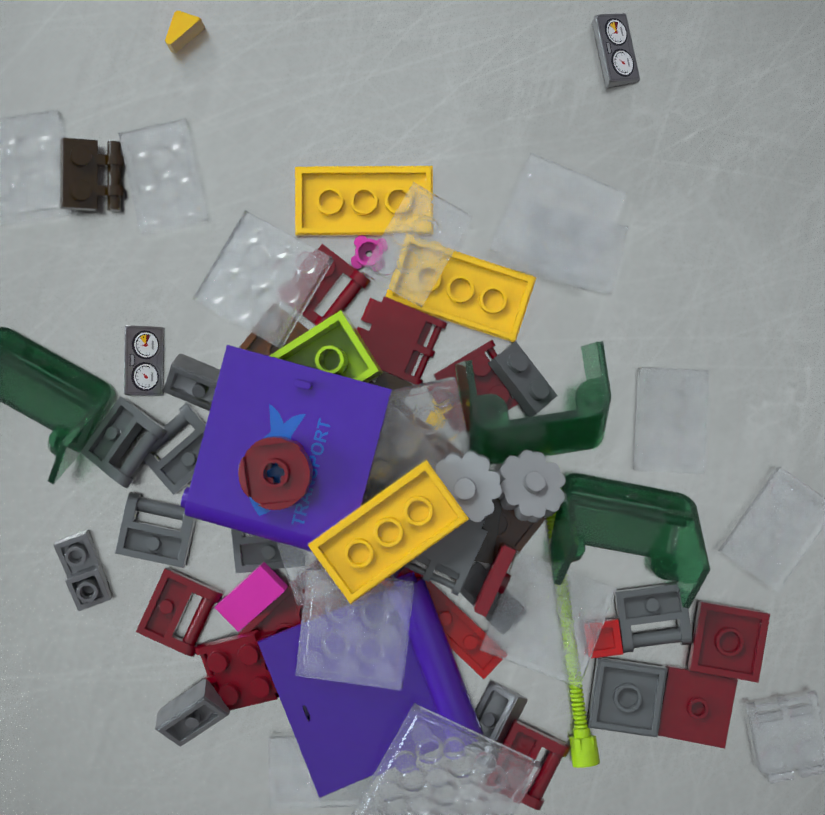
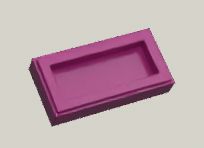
(251, 596)

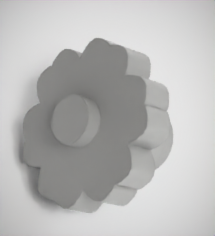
(471, 483)
(531, 486)

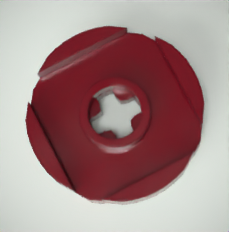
(263, 489)

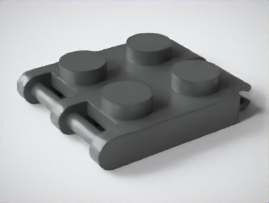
(452, 555)

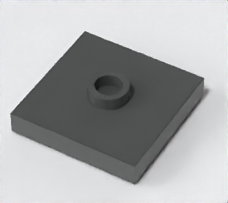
(627, 697)

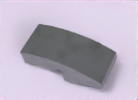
(83, 570)

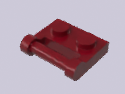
(331, 278)
(168, 607)
(529, 742)

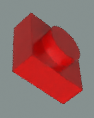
(609, 640)

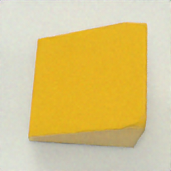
(182, 30)

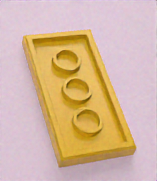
(352, 198)
(478, 296)
(388, 531)

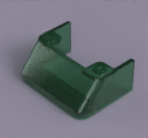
(51, 394)
(497, 437)
(631, 521)

